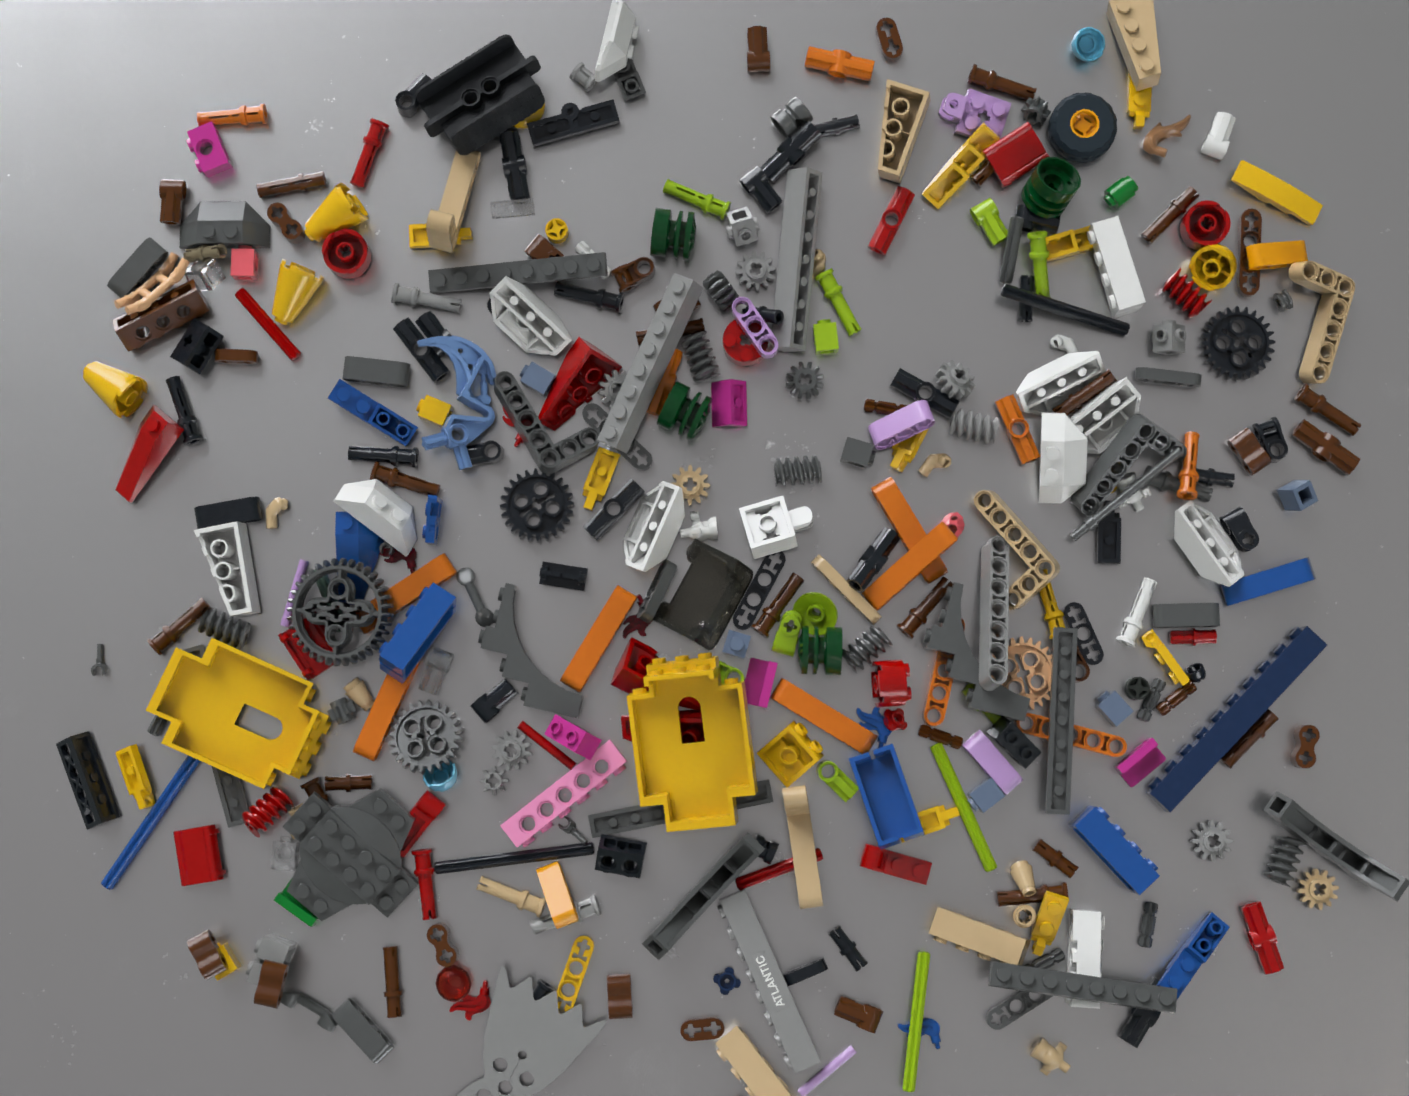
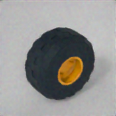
(1082, 127)

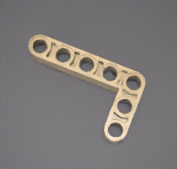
(445, 224)
(1328, 325)
(1021, 548)
(802, 847)

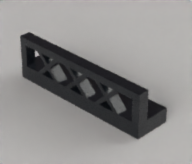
(90, 779)

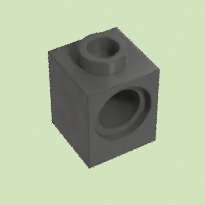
(858, 453)

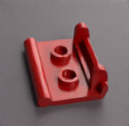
(1015, 154)
(309, 666)
(198, 855)

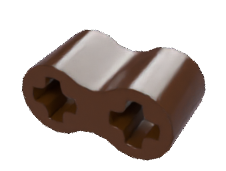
(286, 223)
(1249, 451)
(1304, 746)
(442, 945)
(207, 954)
(271, 984)
(619, 996)

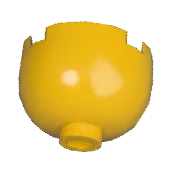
(1213, 267)

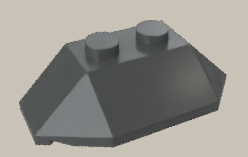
(226, 224)

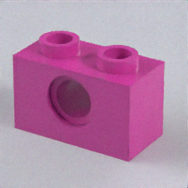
(218, 159)
(572, 737)

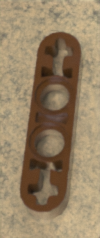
(1244, 225)

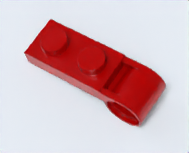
(424, 812)
(895, 864)

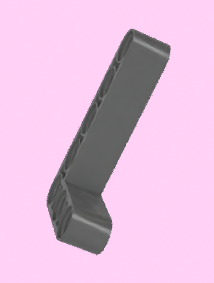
(537, 430)
(1122, 452)

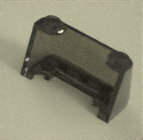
(706, 595)

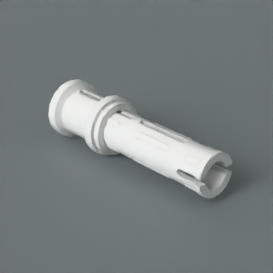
(1134, 622)

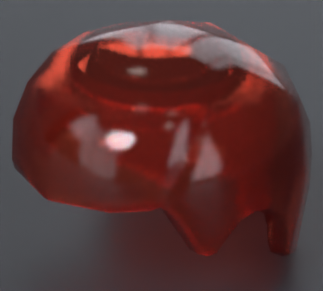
(453, 983)

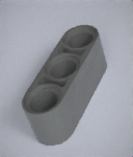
(138, 268)
(376, 371)
(1186, 615)
(362, 1031)

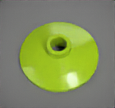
(805, 606)

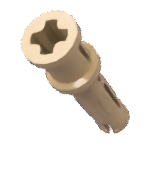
(521, 899)

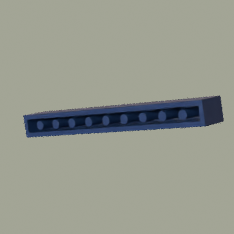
(1236, 718)

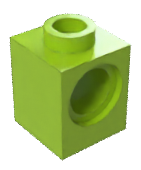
(825, 337)

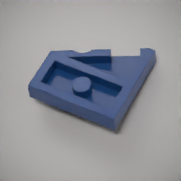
(433, 514)

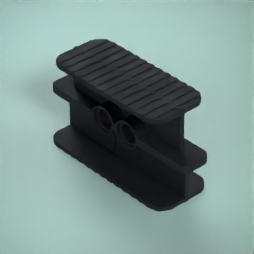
(495, 67)

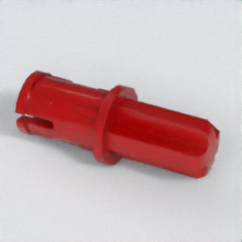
(1193, 636)

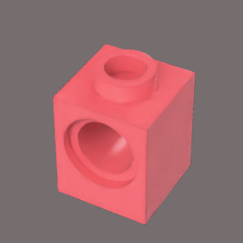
(244, 263)

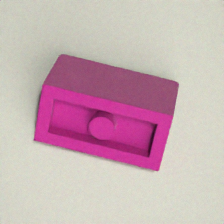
(729, 403)
(759, 681)
(1140, 762)

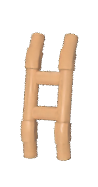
(133, 301)

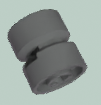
(791, 118)

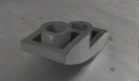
(629, 81)

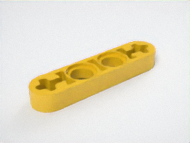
(575, 979)

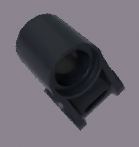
(1270, 438)
(1239, 527)

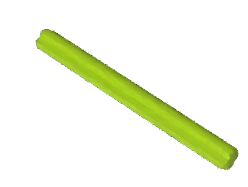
(964, 807)
(916, 1021)

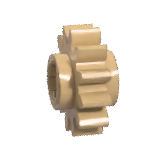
(697, 479)
(1308, 889)

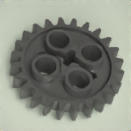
(445, 732)

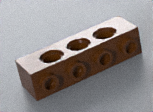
(166, 305)

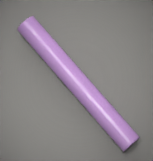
(301, 569)
(827, 1071)

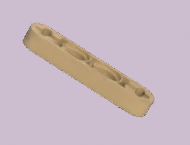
(844, 588)

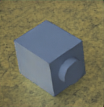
(537, 378)
(1297, 495)
(736, 644)
(1113, 707)
(985, 795)

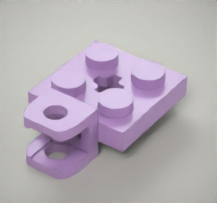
(967, 108)

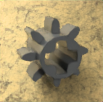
(1036, 111)
(342, 710)

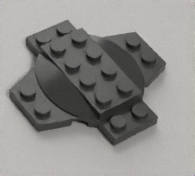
(350, 854)

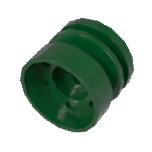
(1051, 187)
(672, 234)
(684, 411)
(821, 650)

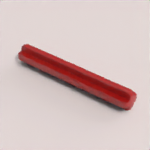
(267, 324)
(769, 872)

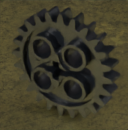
(1251, 328)
(525, 489)

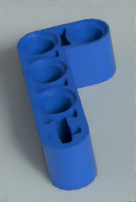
(1269, 581)

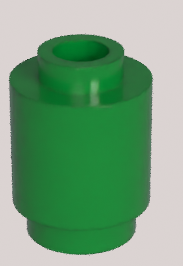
(1120, 192)

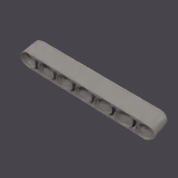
(988, 620)

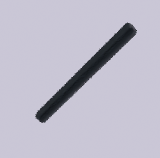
(1065, 309)

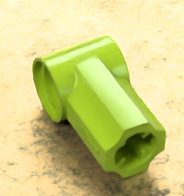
(987, 216)
(838, 781)

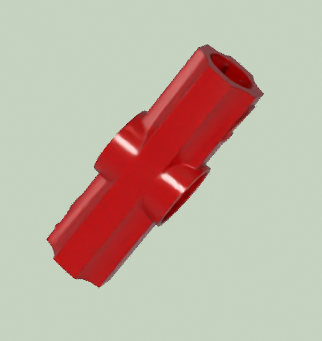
(897, 208)
(1262, 937)

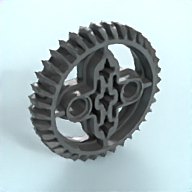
(299, 609)

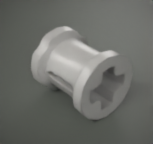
(583, 76)

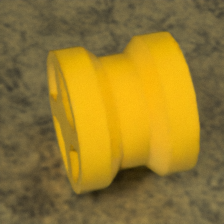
(555, 226)

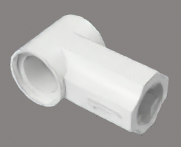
(1217, 141)

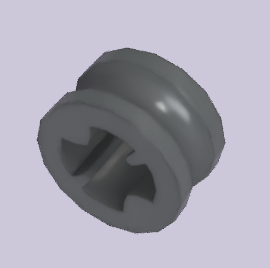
(1283, 300)

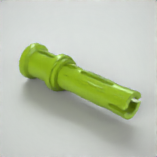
(705, 202)
(1038, 255)
(833, 292)

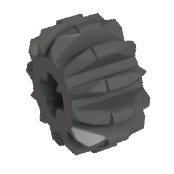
(720, 290)
(804, 372)

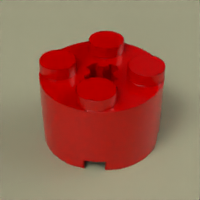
(1213, 216)
(345, 241)
(741, 354)
(890, 683)

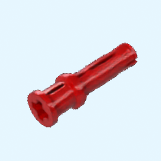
(371, 144)
(424, 873)

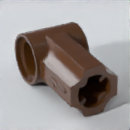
(758, 56)
(172, 195)
(864, 1016)

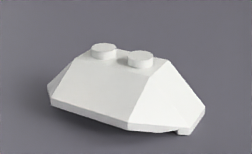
(617, 40)
(527, 319)
(1053, 382)
(1107, 414)
(1061, 458)
(380, 512)
(654, 527)
(1207, 544)

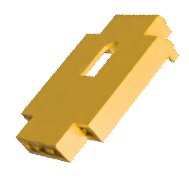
(206, 698)
(692, 779)

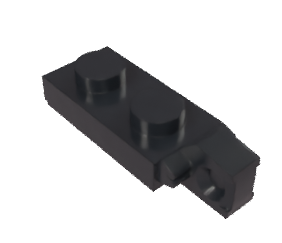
(1109, 539)

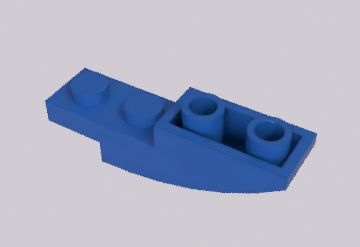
(372, 412)
(1193, 953)

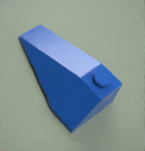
(356, 543)

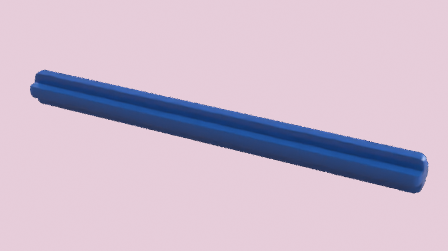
(149, 822)

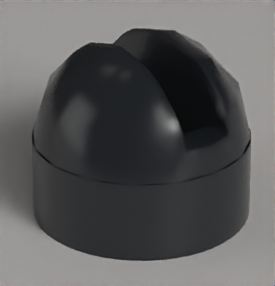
(1196, 672)

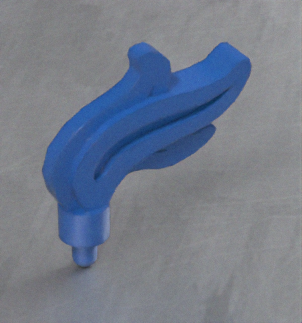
(874, 722)
(929, 1027)

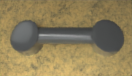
(483, 616)
(325, 1021)

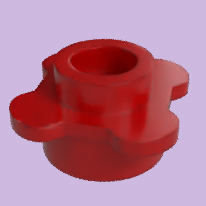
(891, 723)

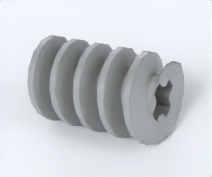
(975, 426)

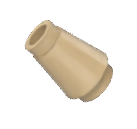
(359, 693)
(1023, 877)
(1029, 918)

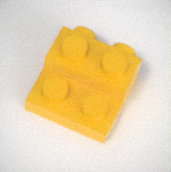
(791, 753)

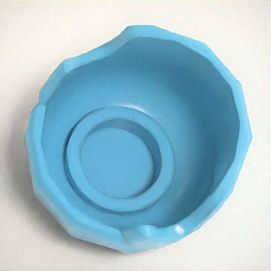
(1088, 44)
(442, 779)

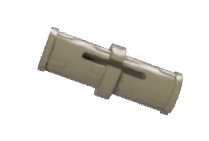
(205, 253)

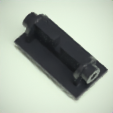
(563, 576)

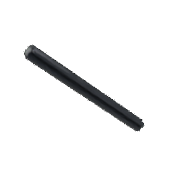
(513, 858)

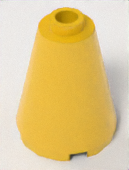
(335, 213)
(293, 291)
(115, 387)

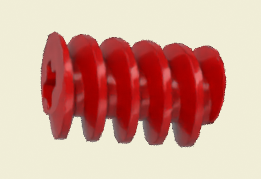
(1185, 294)
(265, 810)

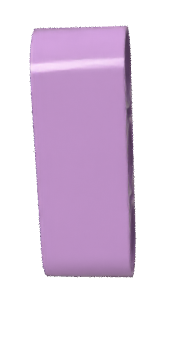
(750, 317)
(901, 424)
(992, 762)

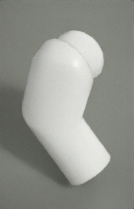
(1063, 343)

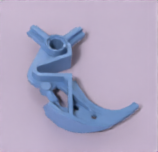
(467, 426)

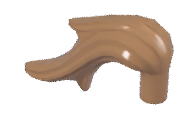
(1160, 133)

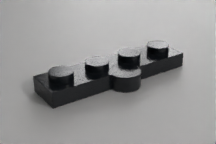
(573, 122)

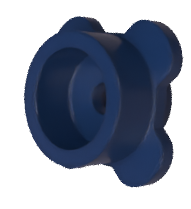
(726, 987)

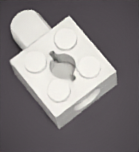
(773, 527)

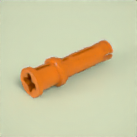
(242, 115)
(1188, 475)

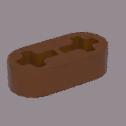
(884, 40)
(236, 356)
(703, 1034)

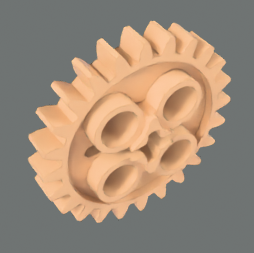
(1041, 668)

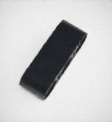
(241, 510)

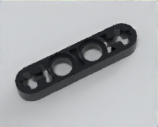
(762, 591)

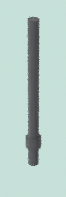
(1091, 522)

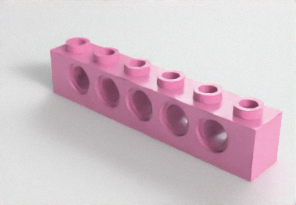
(514, 825)

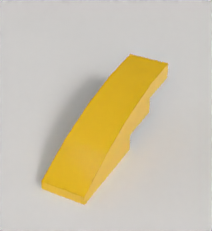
(959, 166)
(1276, 192)
(1068, 244)

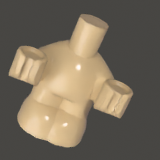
(1050, 1056)

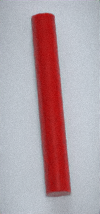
(545, 744)

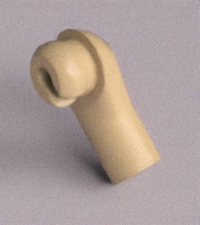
(938, 460)

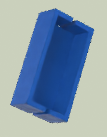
(417, 632)
(886, 796)
(1114, 850)

